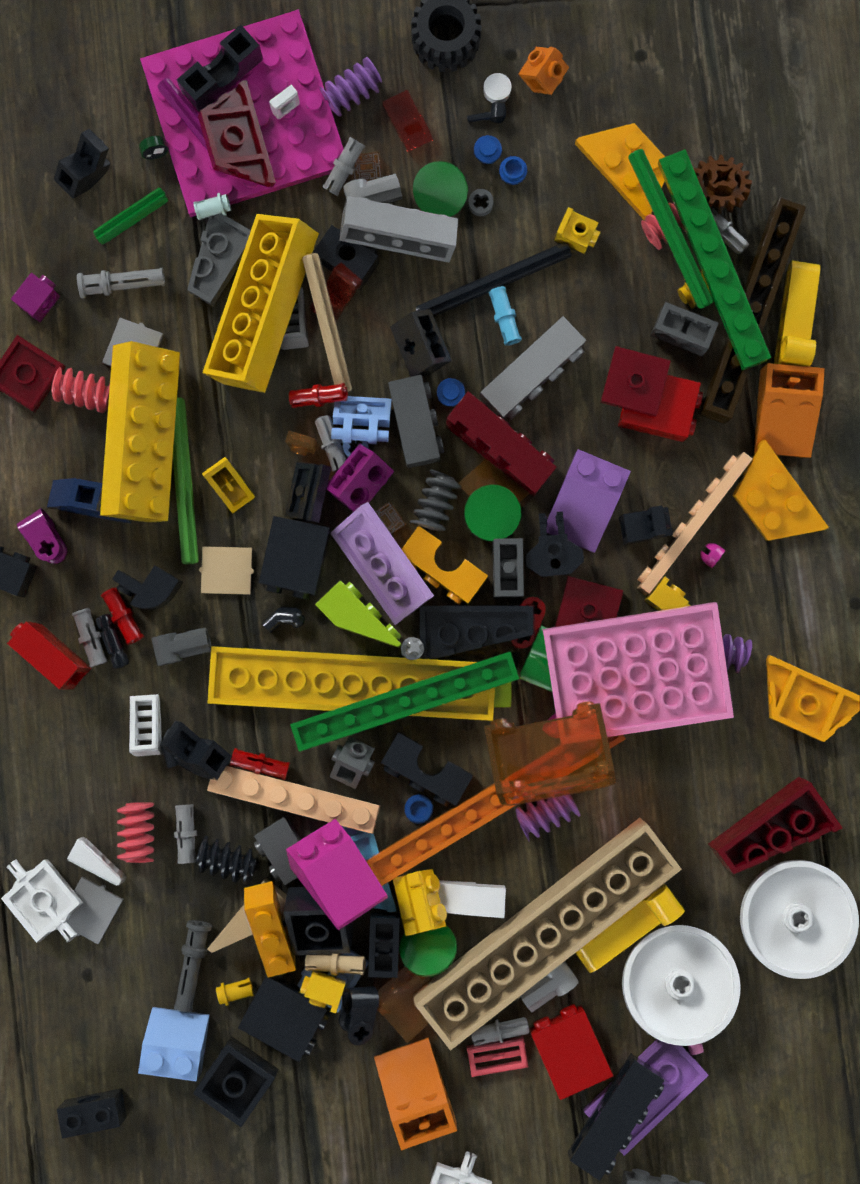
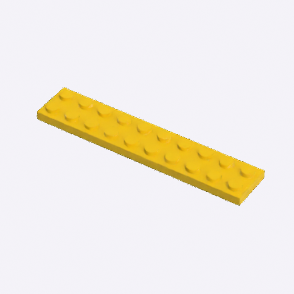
(328, 680)

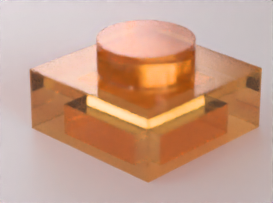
(300, 443)

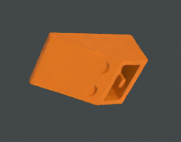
(789, 408)
(415, 1094)

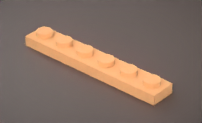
(685, 532)
(296, 799)

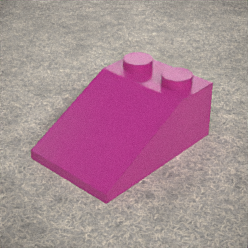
(335, 874)

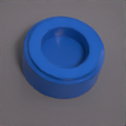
(418, 808)

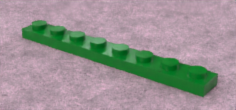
(714, 260)
(404, 701)

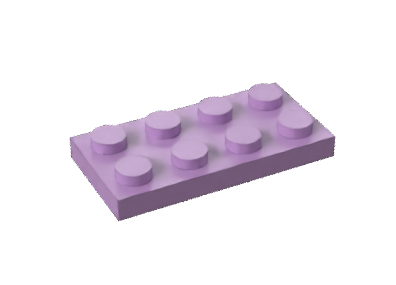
(381, 563)

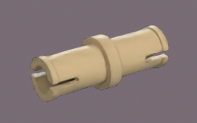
(336, 963)

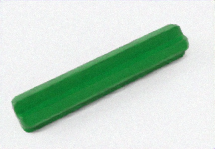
(130, 216)

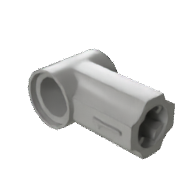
(379, 190)
(557, 983)

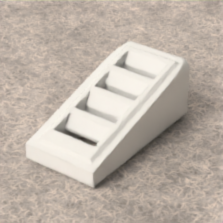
(156, 735)
(91, 859)

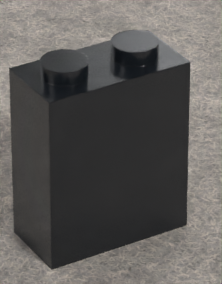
(294, 557)
(284, 1018)

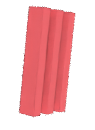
(517, 1041)

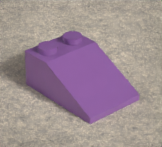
(587, 499)

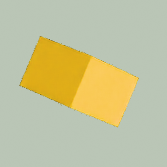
(228, 485)

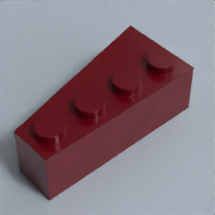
(500, 444)
(775, 827)

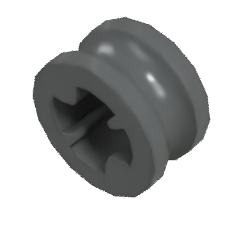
(480, 211)

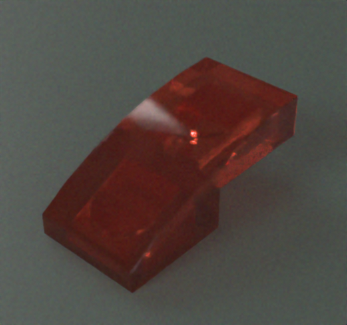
(407, 121)
(341, 288)

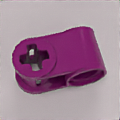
(40, 534)

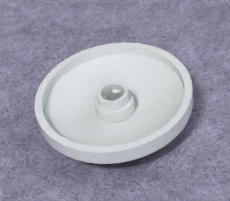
(799, 919)
(681, 985)

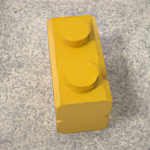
(420, 902)

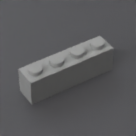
(398, 229)
(533, 368)

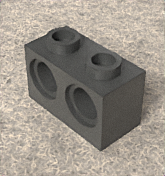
(684, 329)

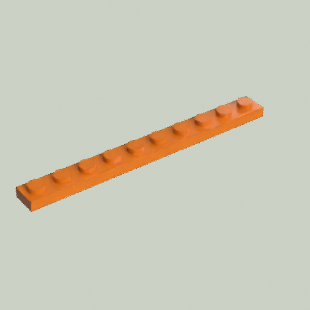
(442, 832)

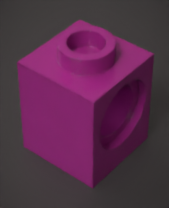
(36, 296)

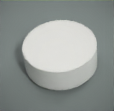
(497, 88)

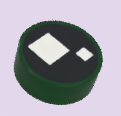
(153, 147)

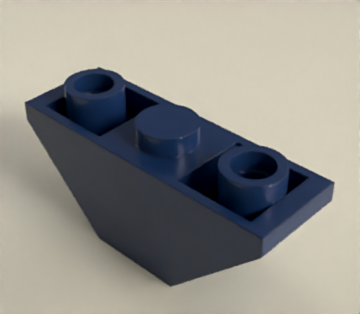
(78, 497)

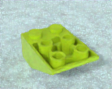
(349, 613)

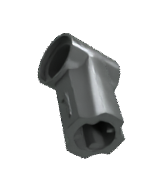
(173, 646)

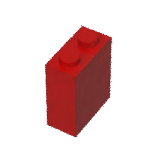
(674, 414)
(48, 655)
(570, 1051)

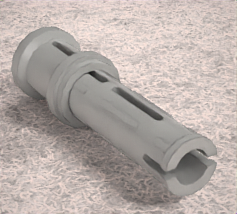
(105, 280)

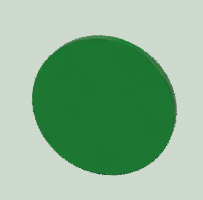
(440, 188)
(492, 512)
(429, 951)

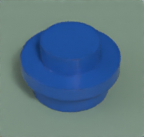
(487, 149)
(513, 170)
(450, 392)

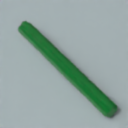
(670, 228)

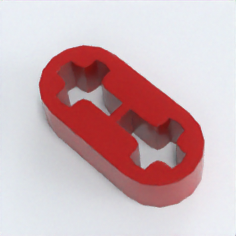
(537, 621)

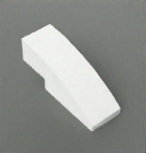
(473, 898)

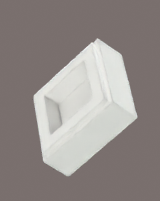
(284, 102)

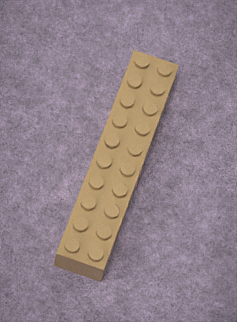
(545, 933)

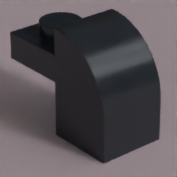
(84, 167)
(645, 525)
(154, 593)
(194, 753)

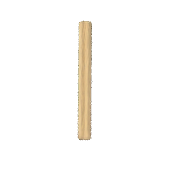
(326, 320)

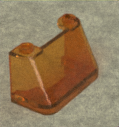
(550, 756)

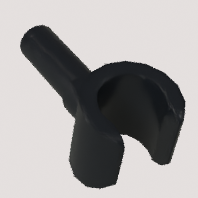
(497, 114)

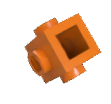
(544, 70)

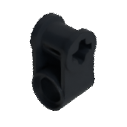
(359, 1013)

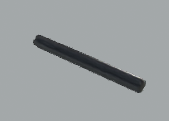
(497, 279)

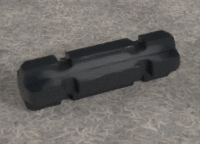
(112, 641)

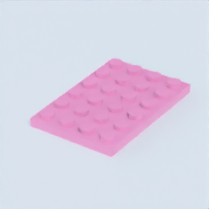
(643, 669)

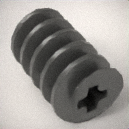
(436, 502)

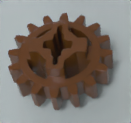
(721, 183)

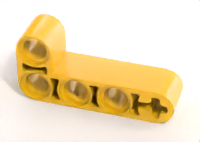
(797, 315)
(655, 909)

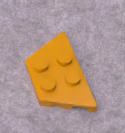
(610, 153)
(775, 499)
(807, 700)

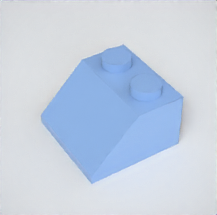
(174, 1044)

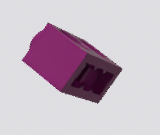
(359, 478)

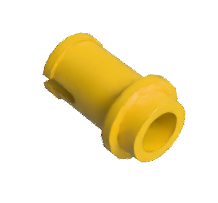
(234, 991)

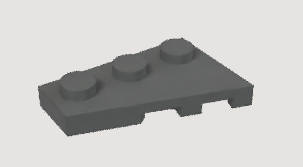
(218, 257)

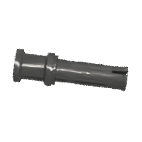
(193, 953)

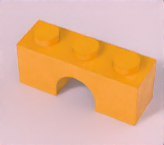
(460, 583)
(266, 924)

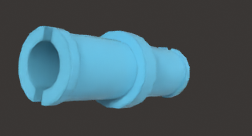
(505, 316)

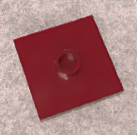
(27, 373)
(635, 381)
(587, 602)

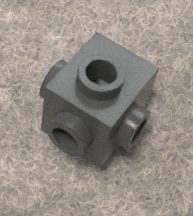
(355, 757)

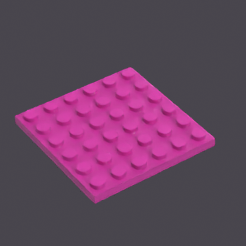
(298, 144)

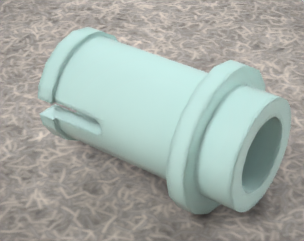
(212, 206)

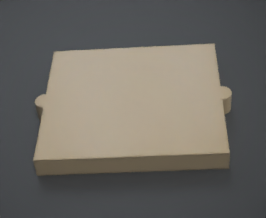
(226, 570)

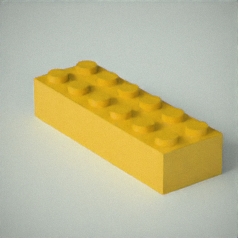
(260, 302)
(140, 432)

